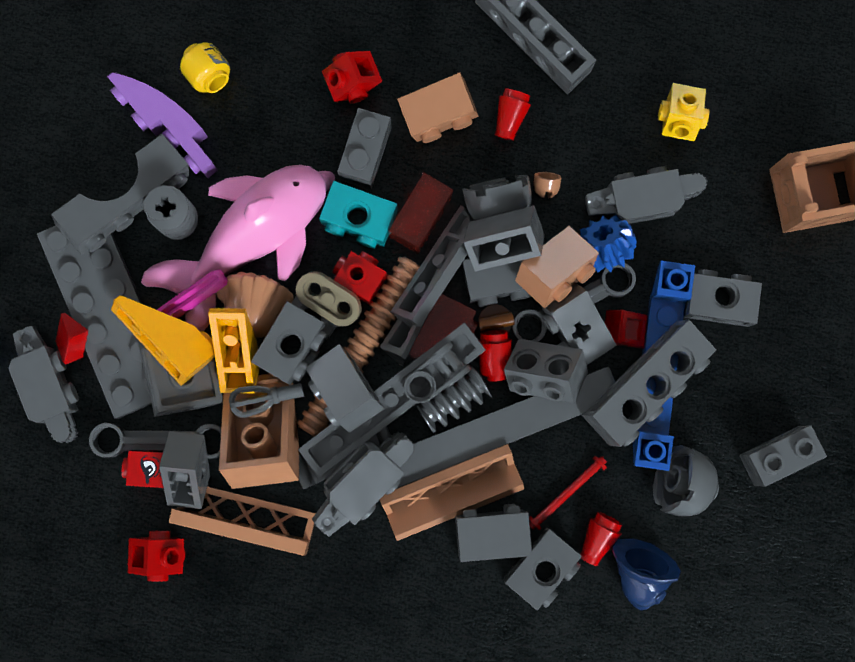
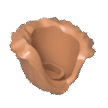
(259, 296)

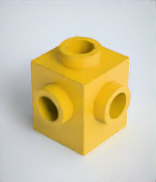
(683, 112)

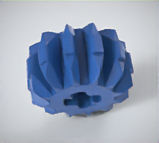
(612, 240)

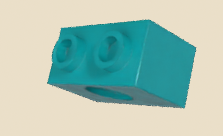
(344, 200)

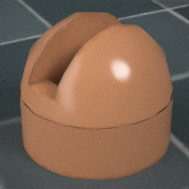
(546, 182)

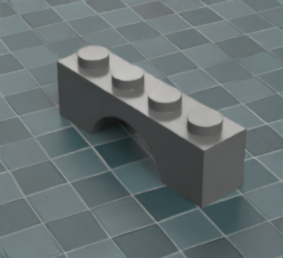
(89, 221)

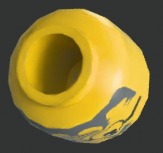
(205, 67)

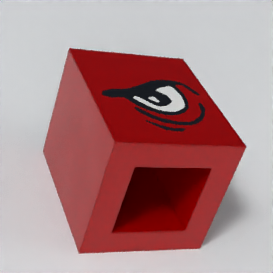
(142, 469)

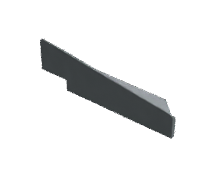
(427, 287)

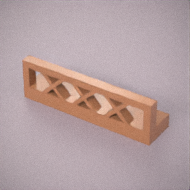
(451, 492)
(246, 532)

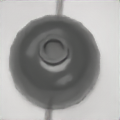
(497, 196)
(688, 484)

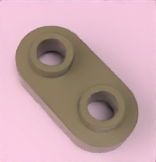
(328, 300)

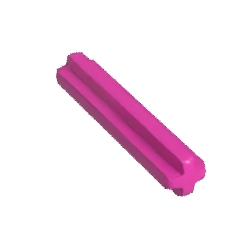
(195, 294)

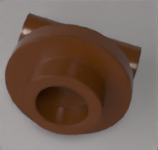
(495, 318)

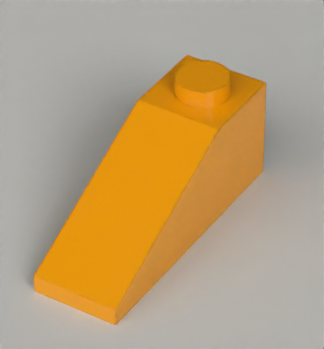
(170, 340)
(233, 348)

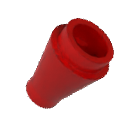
(511, 112)
(600, 537)

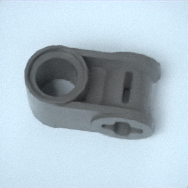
(437, 373)

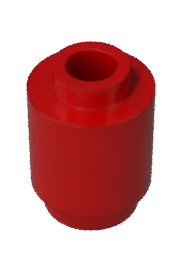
(497, 354)

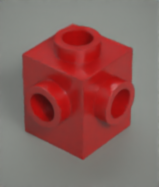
(345, 76)
(372, 278)
(156, 556)

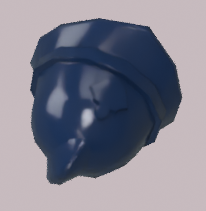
(644, 572)

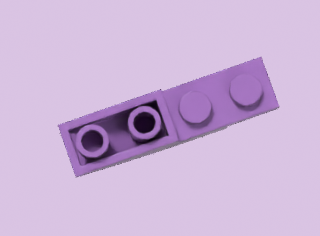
(160, 112)

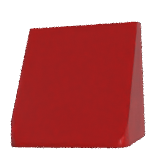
(627, 327)
(71, 339)

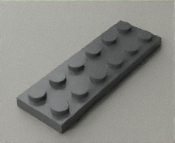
(89, 289)

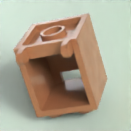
(808, 190)

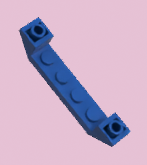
(666, 306)

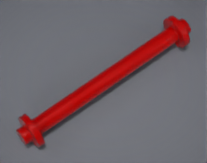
(561, 498)

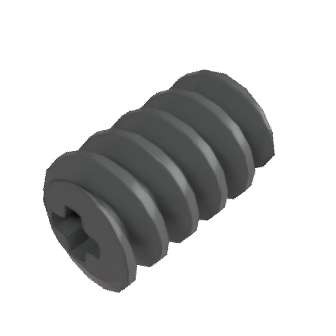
(171, 212)
(448, 400)

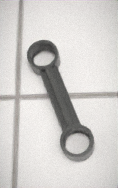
(597, 291)
(140, 439)

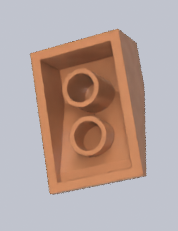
(260, 446)

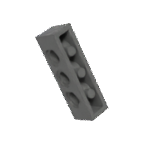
(542, 40)
(607, 413)

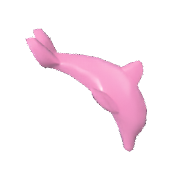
(264, 218)

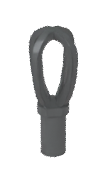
(273, 394)

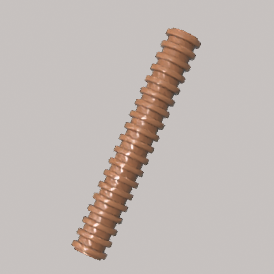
(367, 336)

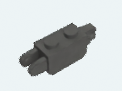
(645, 196)
(43, 385)
(362, 482)

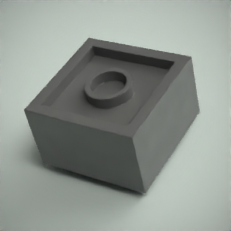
(493, 534)

